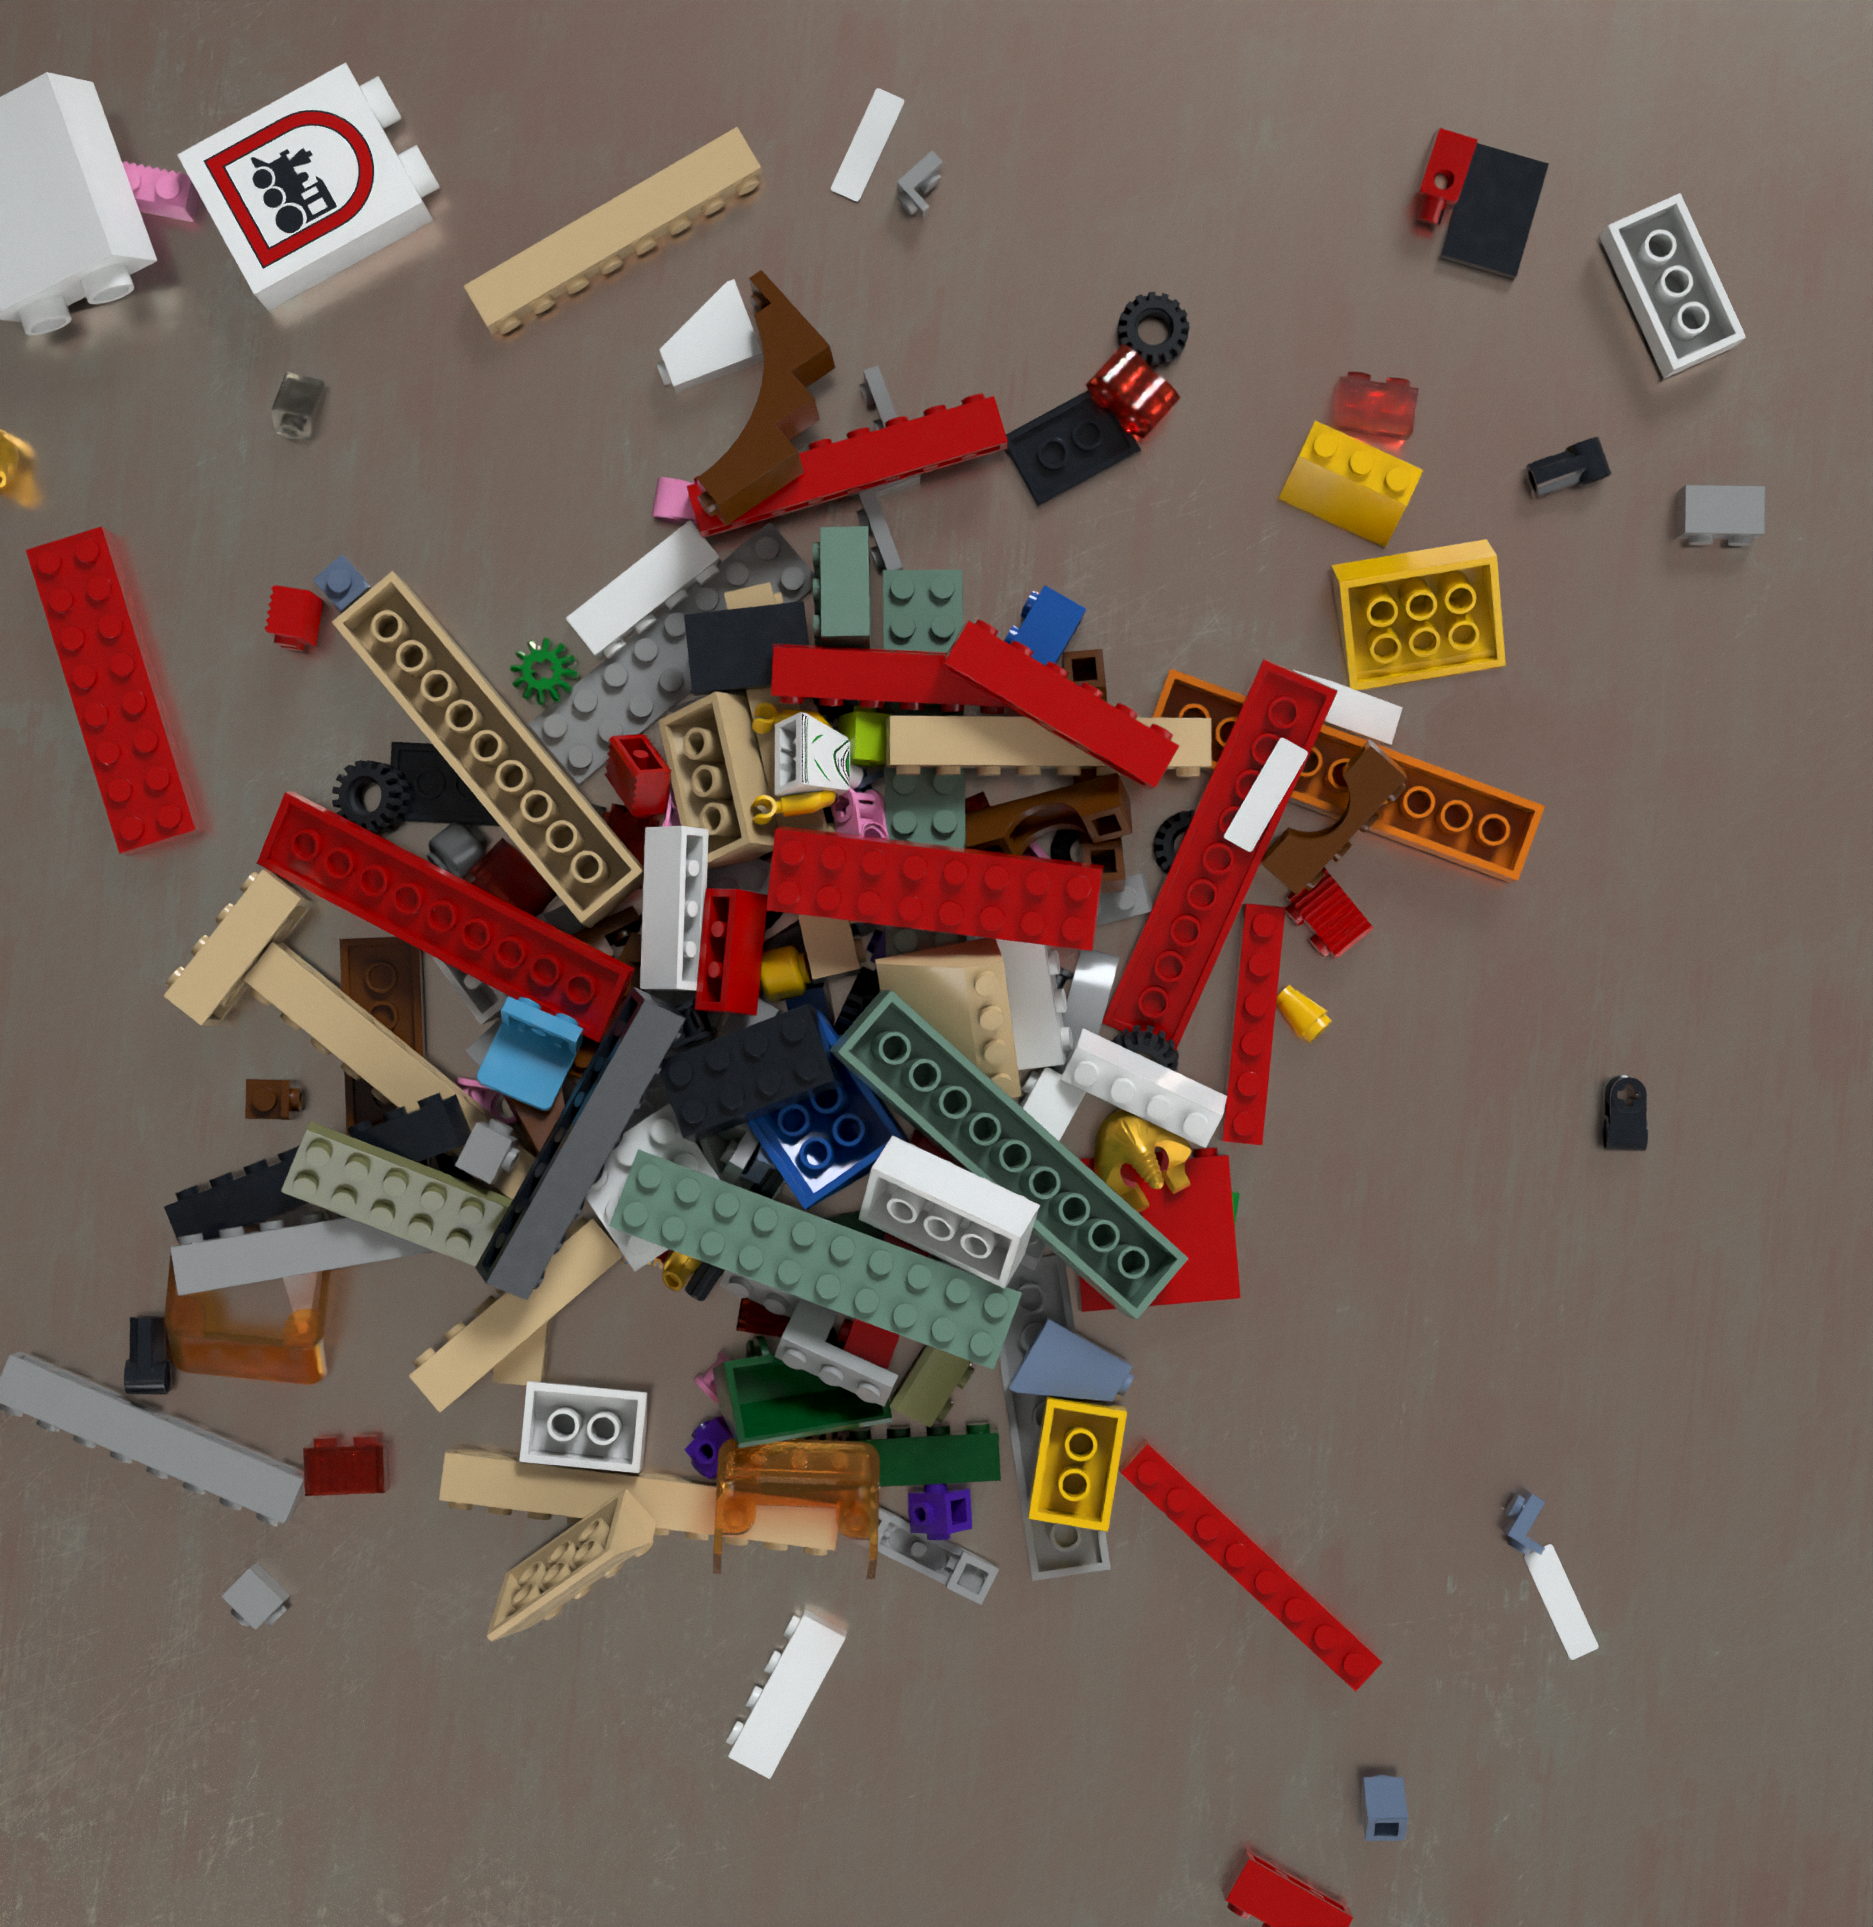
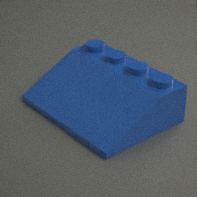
(829, 1137)

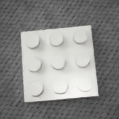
(660, 1137)

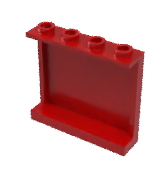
(1197, 1223)

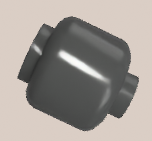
(457, 848)

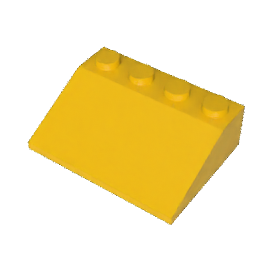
(1419, 614)

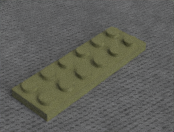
(394, 1194)

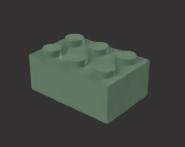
(842, 587)

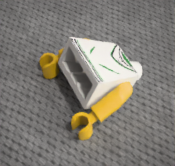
(809, 762)

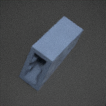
(1070, 1367)

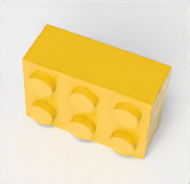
(1077, 1463)

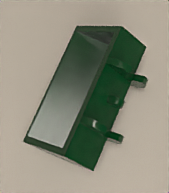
(776, 1403)

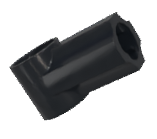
(1577, 465)
(147, 1367)

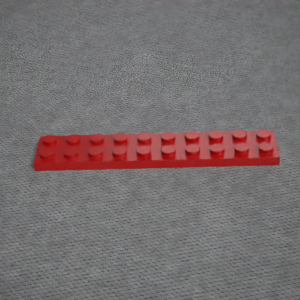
(1209, 871)
(444, 915)

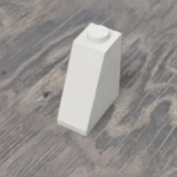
(711, 342)

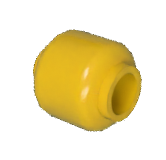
(784, 973)

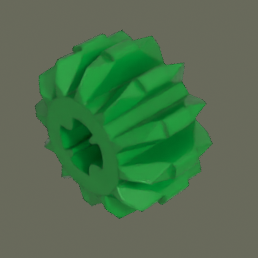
(543, 658)

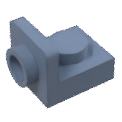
(342, 583)

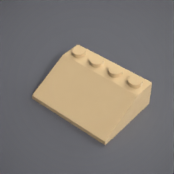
(964, 999)
(572, 1564)

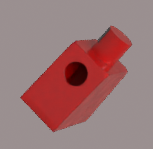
(1451, 157)

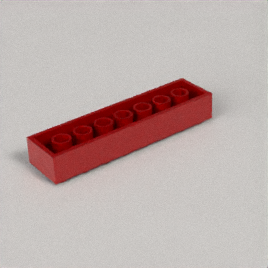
(115, 691)
(934, 887)

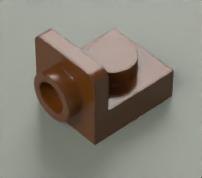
(272, 1099)

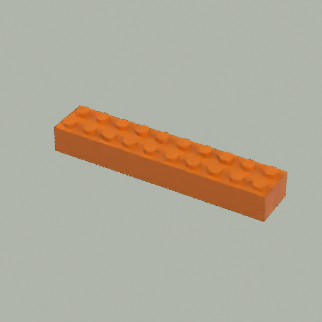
(1433, 813)

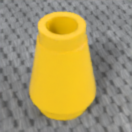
(1303, 1014)

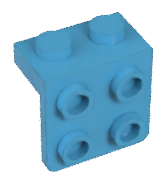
(531, 1053)

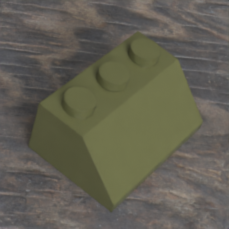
(929, 1384)

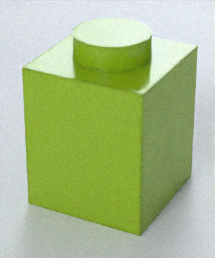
(866, 735)

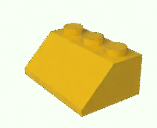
(1350, 484)

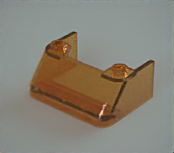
(298, 1358)
(799, 1475)

